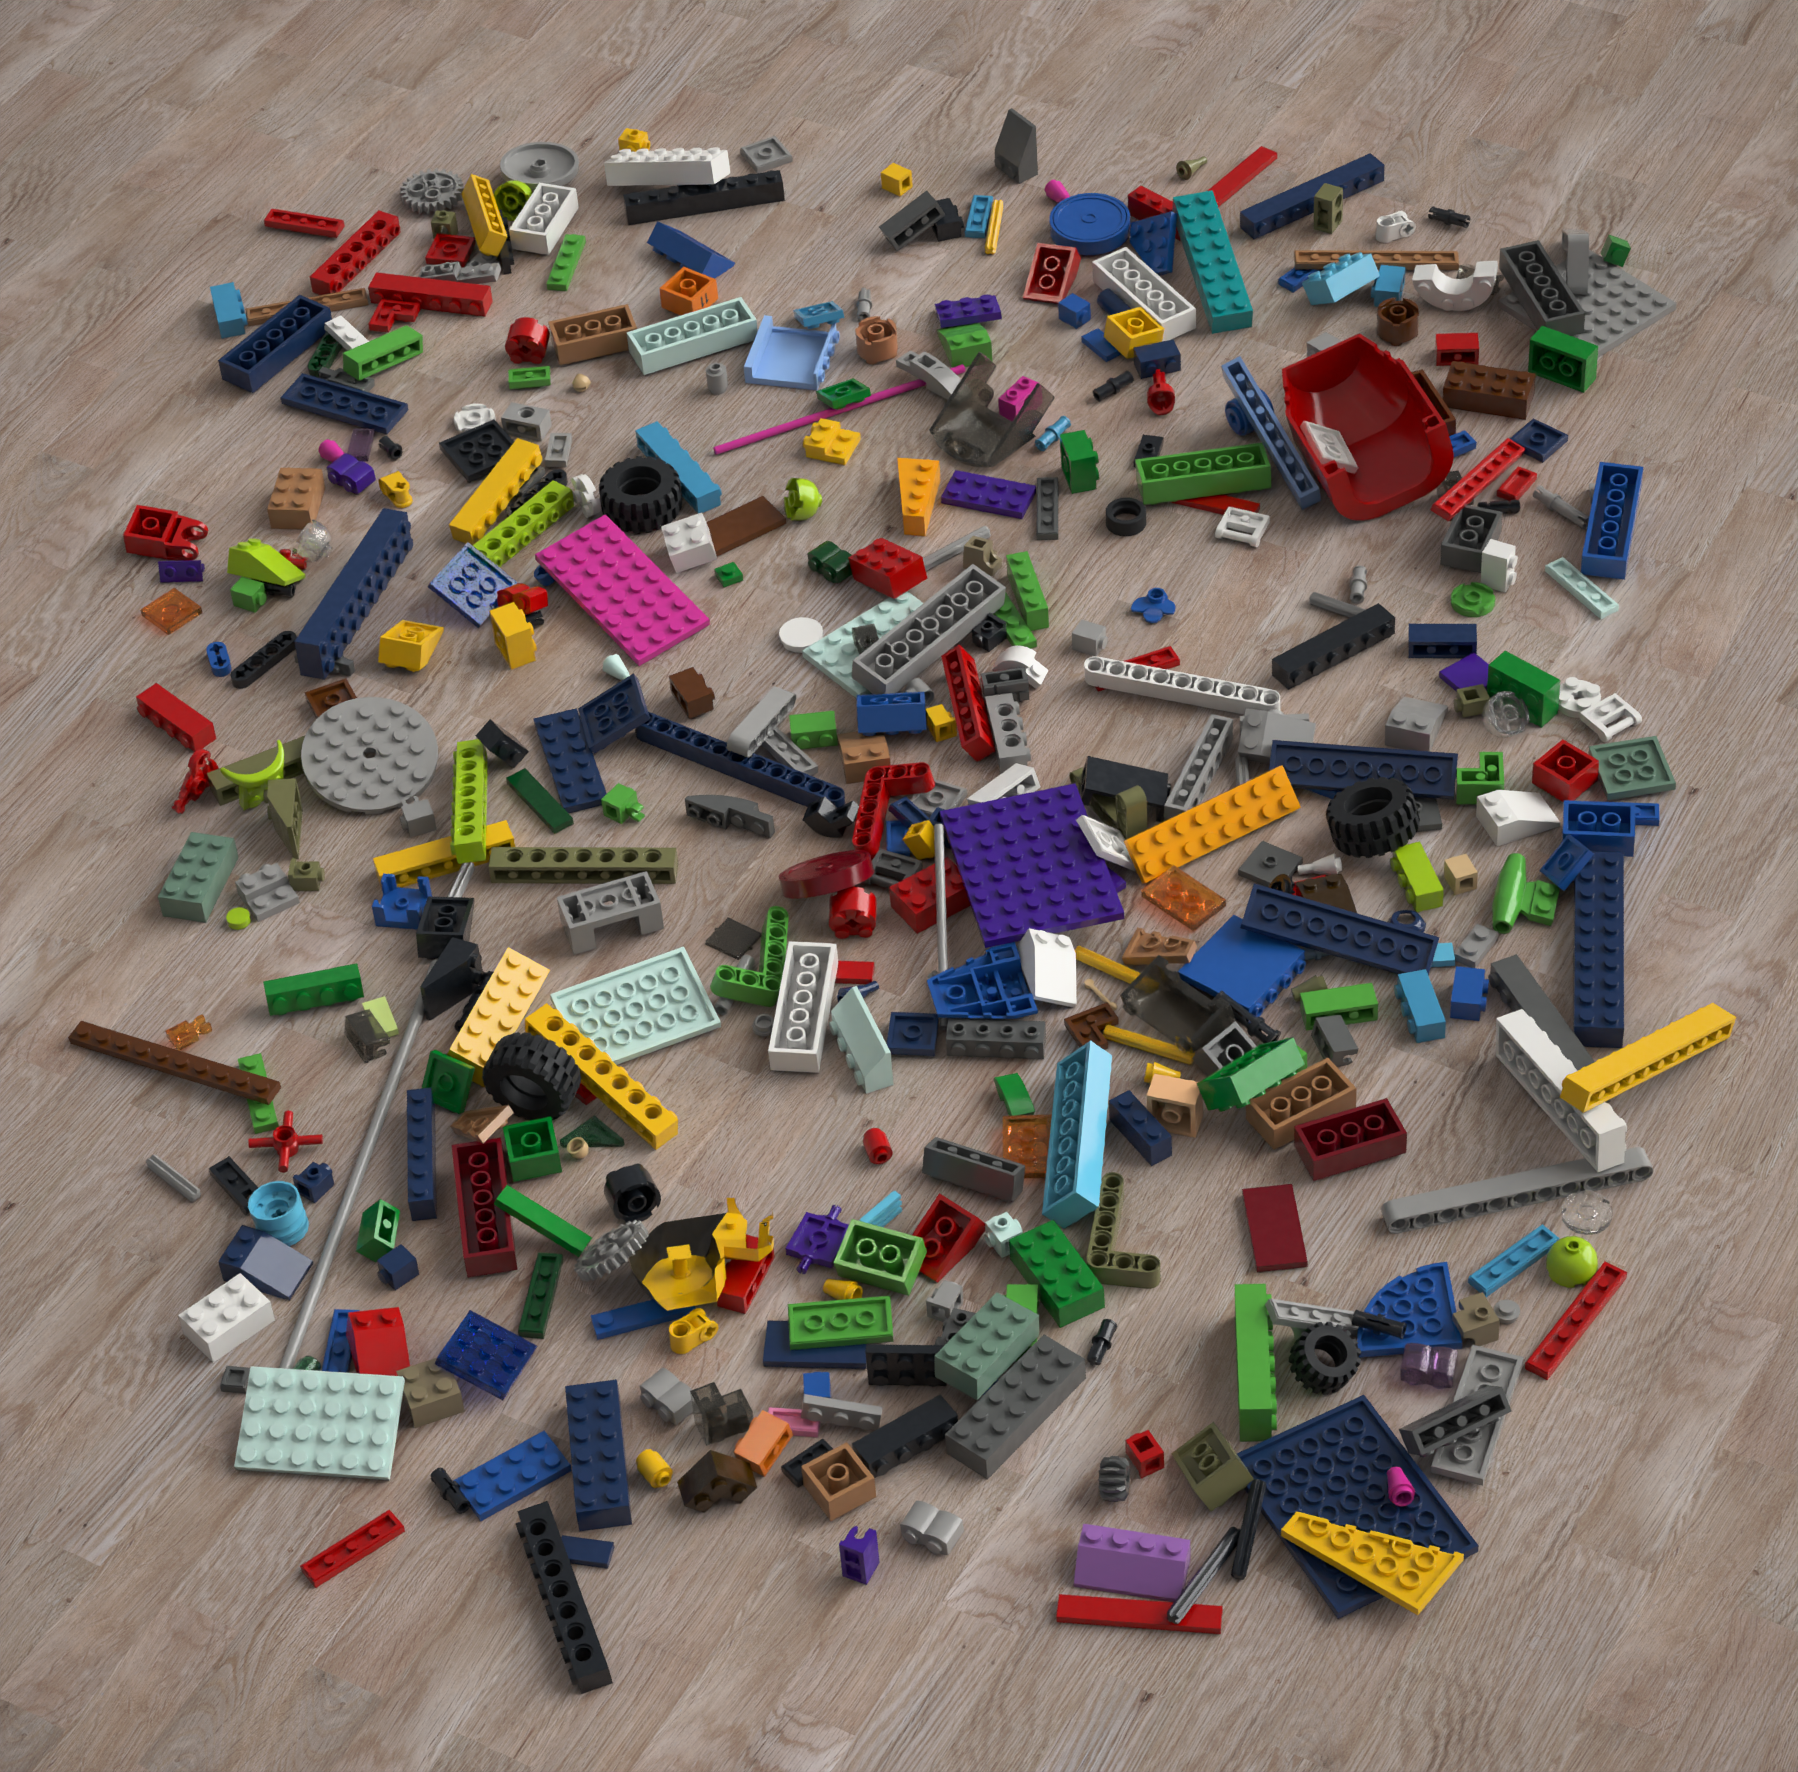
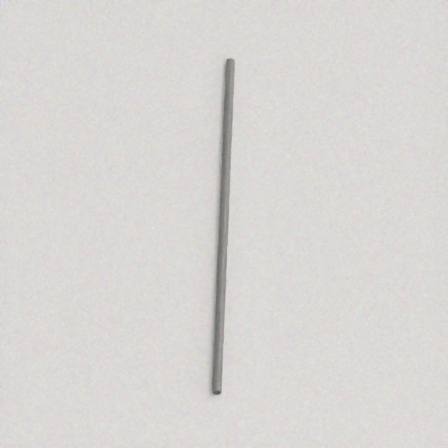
(354, 1184)

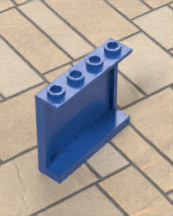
(1244, 966)

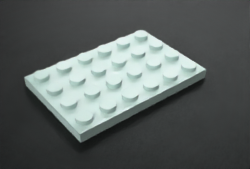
(837, 650)
(640, 1006)
(319, 1423)

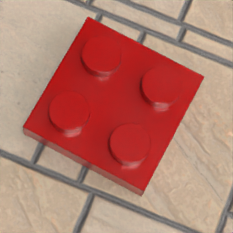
(450, 249)

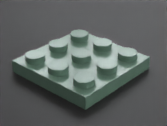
(1632, 768)

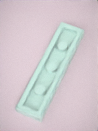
(1581, 588)

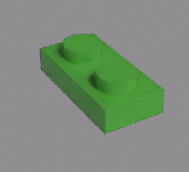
(529, 377)

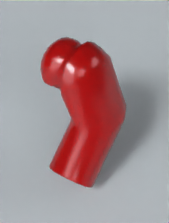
(299, 563)

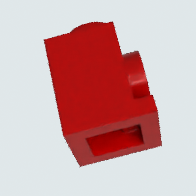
(1145, 1453)

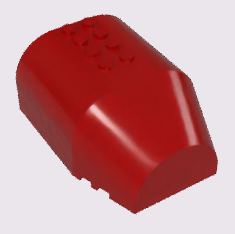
(1383, 420)

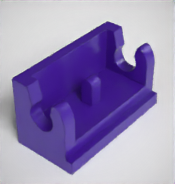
(859, 1556)

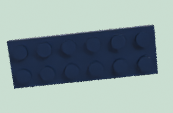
(344, 403)
(570, 760)

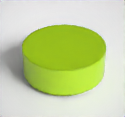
(238, 918)

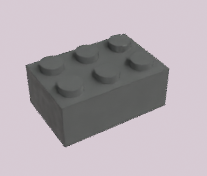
(1469, 536)

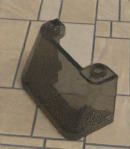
(1176, 1007)

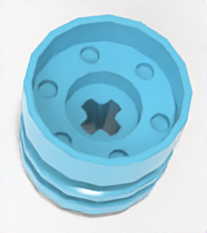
(279, 1211)

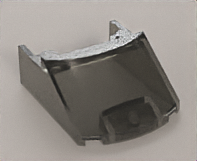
(977, 434)

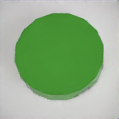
(1473, 599)

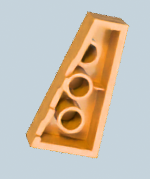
(918, 490)

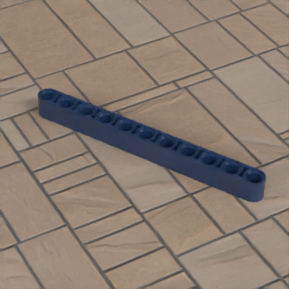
(753, 770)

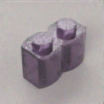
(1429, 1365)

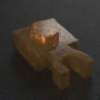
(187, 1033)

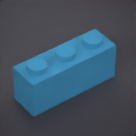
(229, 310)
(1420, 1006)

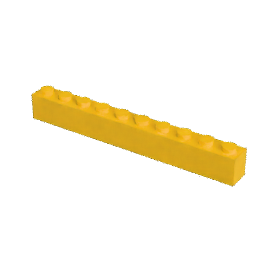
(1647, 1057)

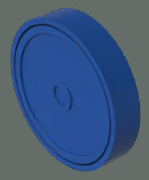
(1090, 223)

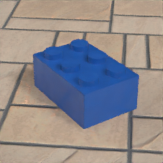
(891, 713)
(1601, 825)

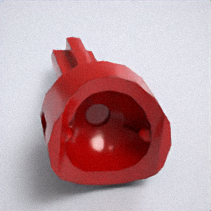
(1160, 395)

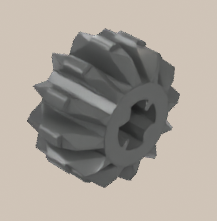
(1114, 1478)

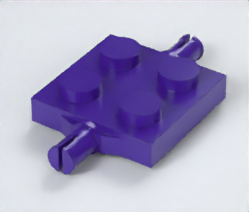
(817, 1239)

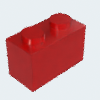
(1457, 348)

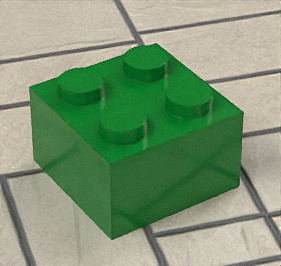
(1078, 461)
(532, 1149)

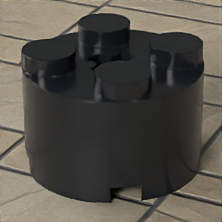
(631, 1193)

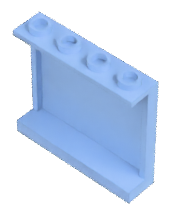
(790, 356)

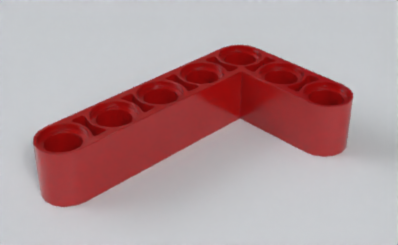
(878, 787)

